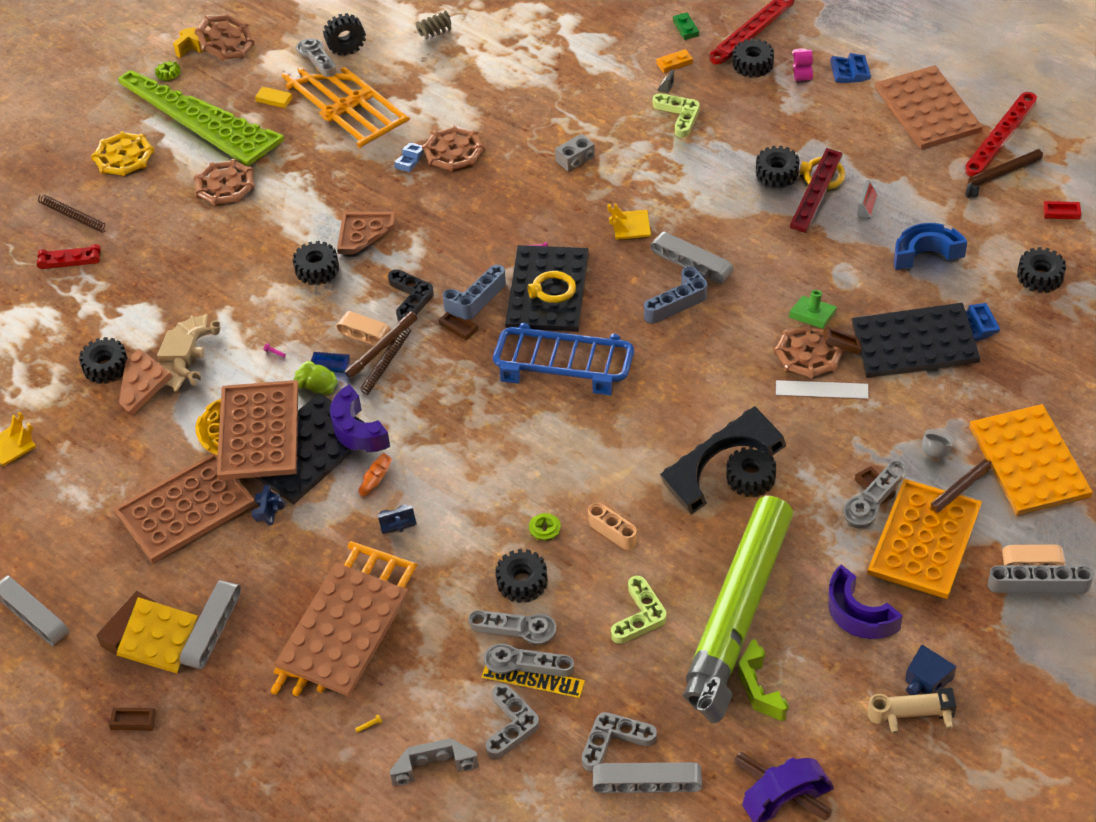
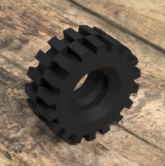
(345, 43)
(753, 58)
(777, 157)
(1041, 260)
(317, 271)
(100, 351)
(751, 482)
(521, 563)

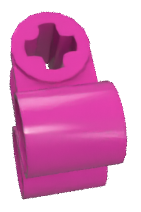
(803, 64)

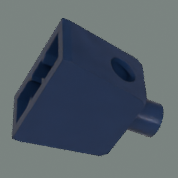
(928, 672)

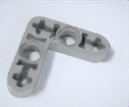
(518, 722)
(607, 732)

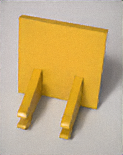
(629, 223)
(15, 440)

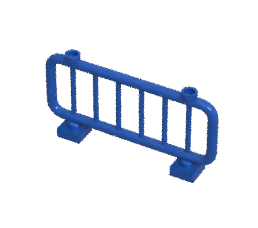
(601, 382)

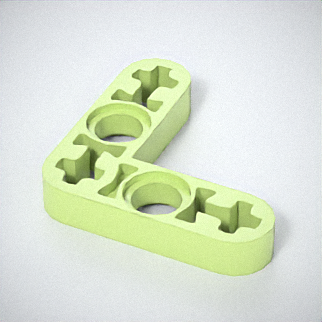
(687, 108)
(645, 616)

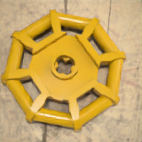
(114, 153)

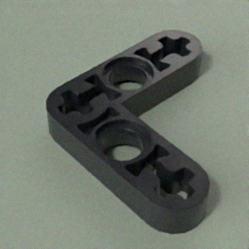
(399, 280)

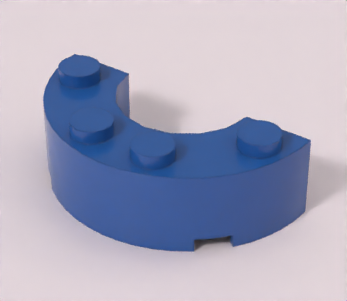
(928, 238)

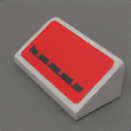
(867, 200)

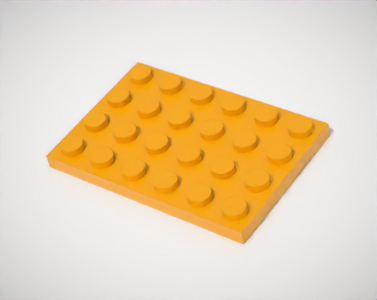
(1030, 459)
(924, 546)

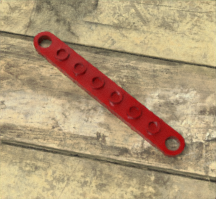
(749, 29)
(1001, 134)

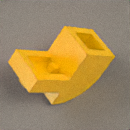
(187, 41)

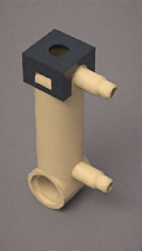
(939, 703)

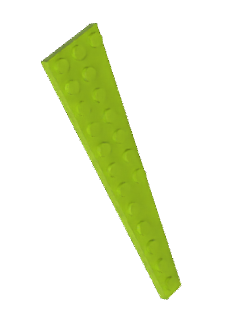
(230, 134)

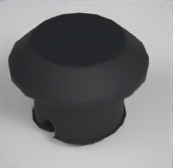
(972, 190)

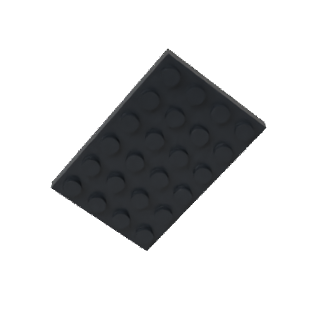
(542, 315)
(915, 340)
(316, 451)

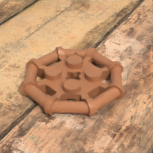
(220, 46)
(461, 148)
(224, 192)
(810, 360)

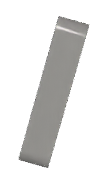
(689, 255)
(1040, 579)
(32, 611)
(210, 624)
(647, 777)

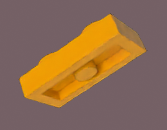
(674, 61)

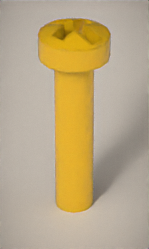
(376, 720)

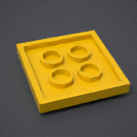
(156, 635)

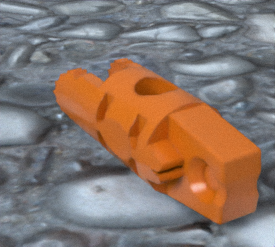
(375, 474)

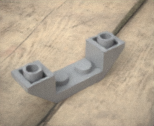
(441, 750)

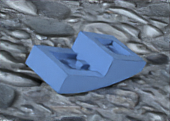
(410, 156)

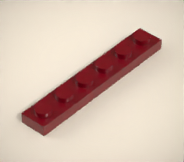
(816, 190)

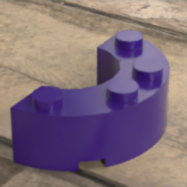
(353, 433)
(857, 618)
(782, 785)

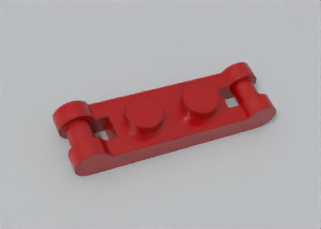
(68, 257)

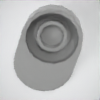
(937, 443)

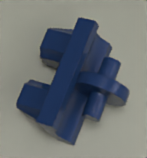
(269, 505)
(396, 519)

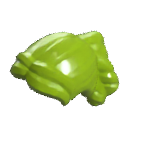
(316, 378)

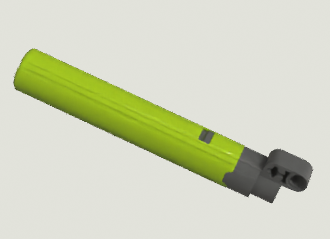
(736, 608)

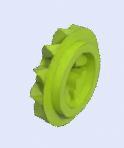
(162, 73)
(537, 523)

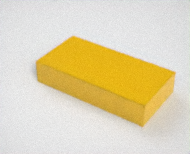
(273, 97)

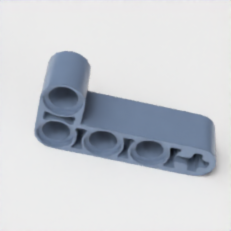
(690, 292)
(470, 302)

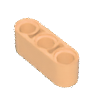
(362, 328)
(612, 526)
(1033, 555)

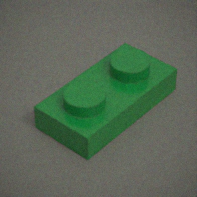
(685, 26)

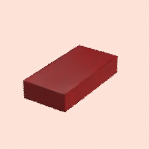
(1062, 210)

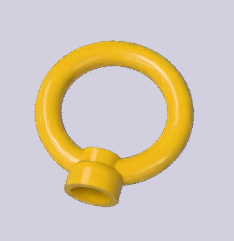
(806, 169)
(535, 288)

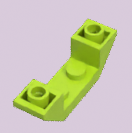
(768, 704)

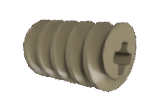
(434, 24)

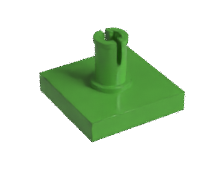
(812, 310)

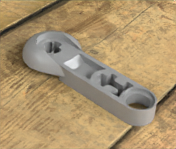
(314, 51)
(873, 496)
(515, 625)
(525, 661)

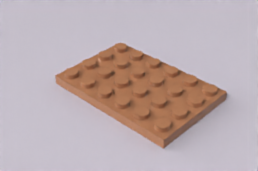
(928, 107)
(258, 430)
(182, 508)
(342, 629)

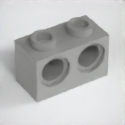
(575, 152)

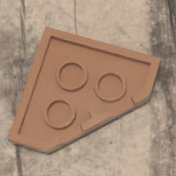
(362, 229)
(141, 381)

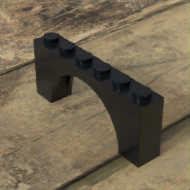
(748, 430)

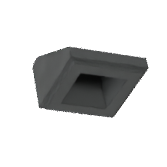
(667, 82)

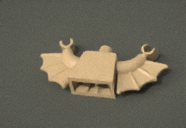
(180, 349)

